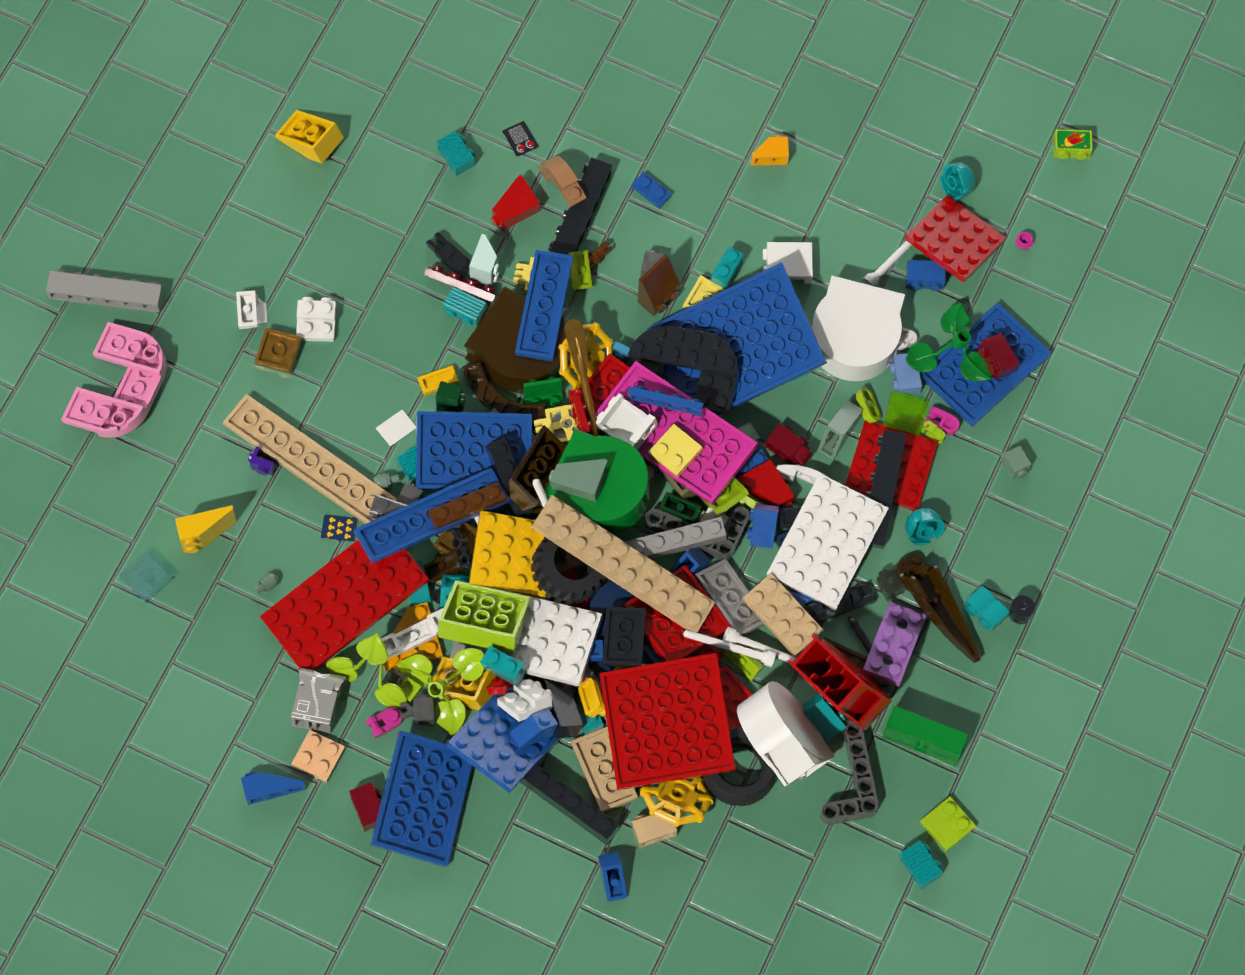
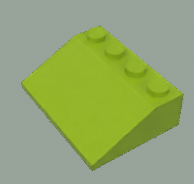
(483, 617)

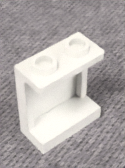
(794, 256)
(626, 422)

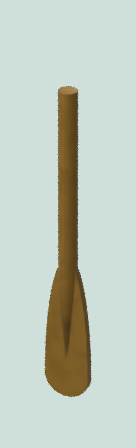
(577, 346)

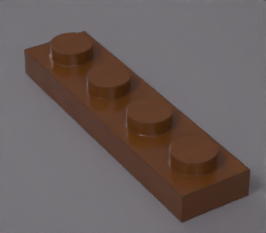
(466, 506)

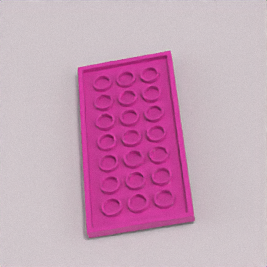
(723, 444)

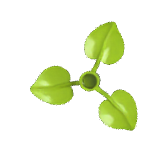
(376, 653)
(447, 713)

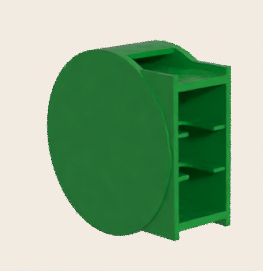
(625, 487)

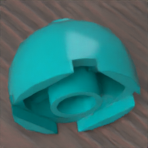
(957, 180)
(924, 525)

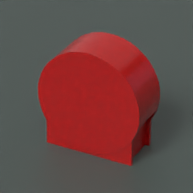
(841, 682)

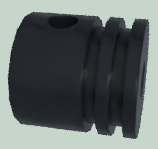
(1021, 609)

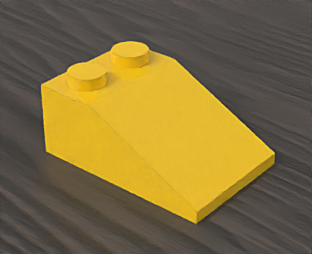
(310, 135)
(202, 528)
(471, 693)

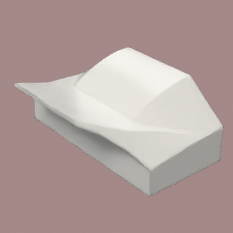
(250, 310)

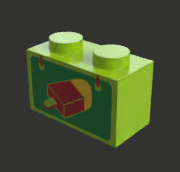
(1072, 144)

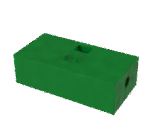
(924, 735)

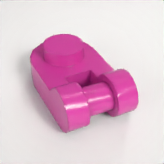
(948, 424)
(391, 719)

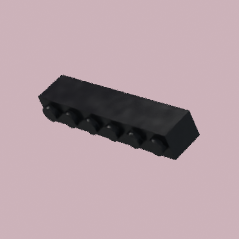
(578, 217)
(885, 477)
(571, 804)

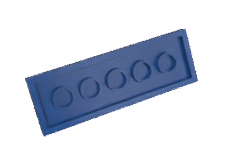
(544, 305)

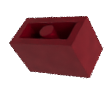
(998, 356)
(366, 804)

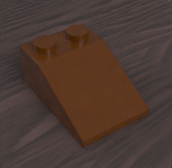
(658, 287)

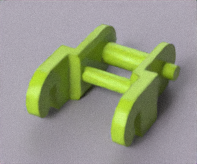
(933, 432)

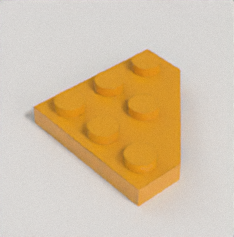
(430, 649)

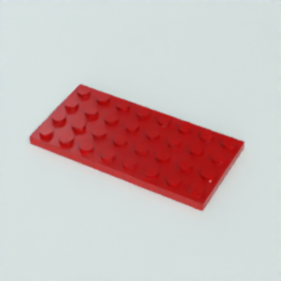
(341, 603)

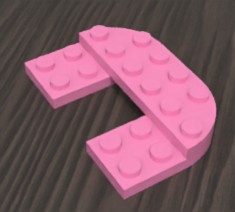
(136, 392)

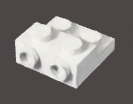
(316, 319)
(526, 700)

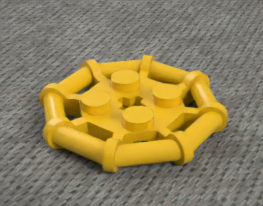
(594, 354)
(678, 805)

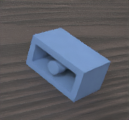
(905, 378)

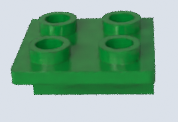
(545, 391)

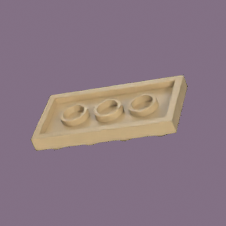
(782, 614)
(597, 765)

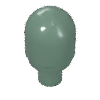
(385, 480)
(266, 583)

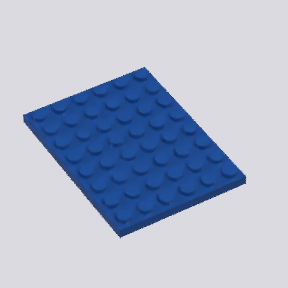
(762, 326)

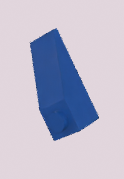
(263, 786)

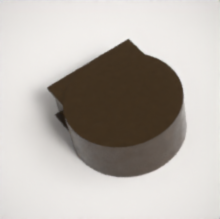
(496, 342)

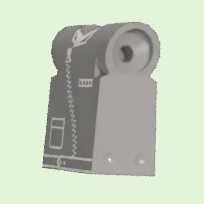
(317, 700)

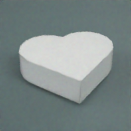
(907, 338)

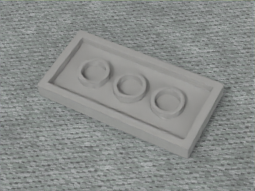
(727, 591)

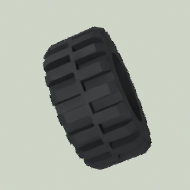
(557, 585)

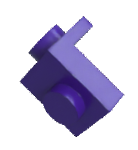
(261, 465)

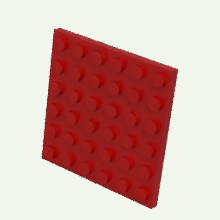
(667, 721)

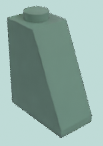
(839, 429)
(580, 478)

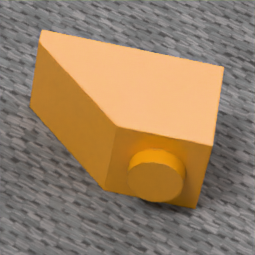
(772, 152)

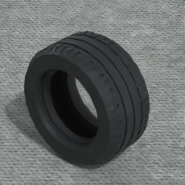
(741, 794)

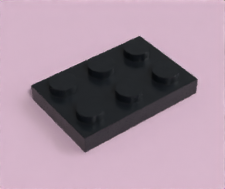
(624, 637)

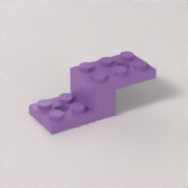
(894, 643)

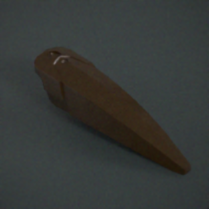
(937, 602)

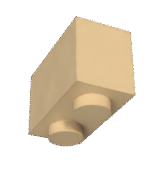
(652, 829)

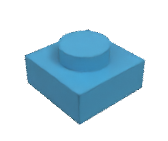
(620, 351)

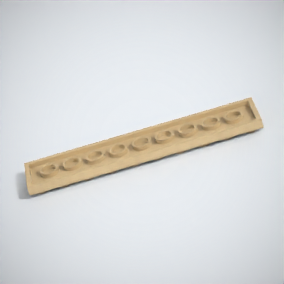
(304, 458)
(623, 564)

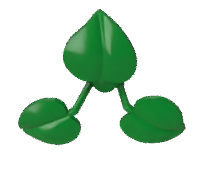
(954, 321)

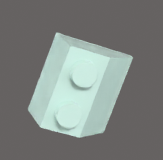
(484, 264)

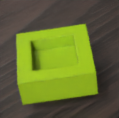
(410, 688)

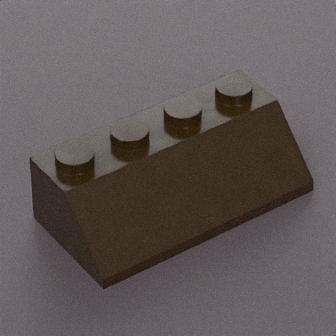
(536, 464)

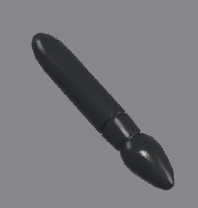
(860, 634)

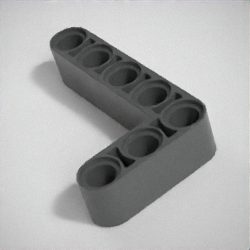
(713, 550)
(858, 778)

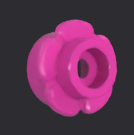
(1024, 236)

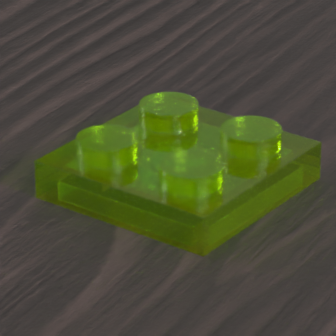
(905, 413)

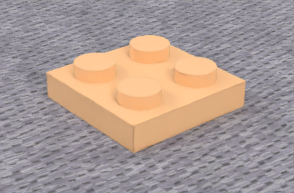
(318, 756)

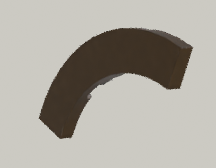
(492, 399)

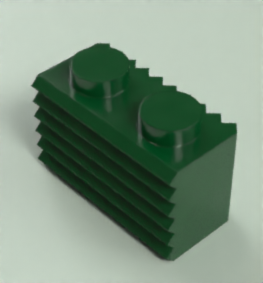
(450, 398)
(681, 508)

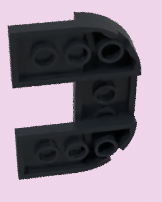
(696, 351)

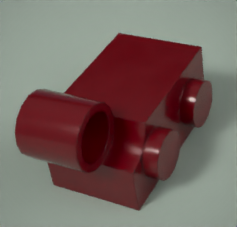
(788, 446)

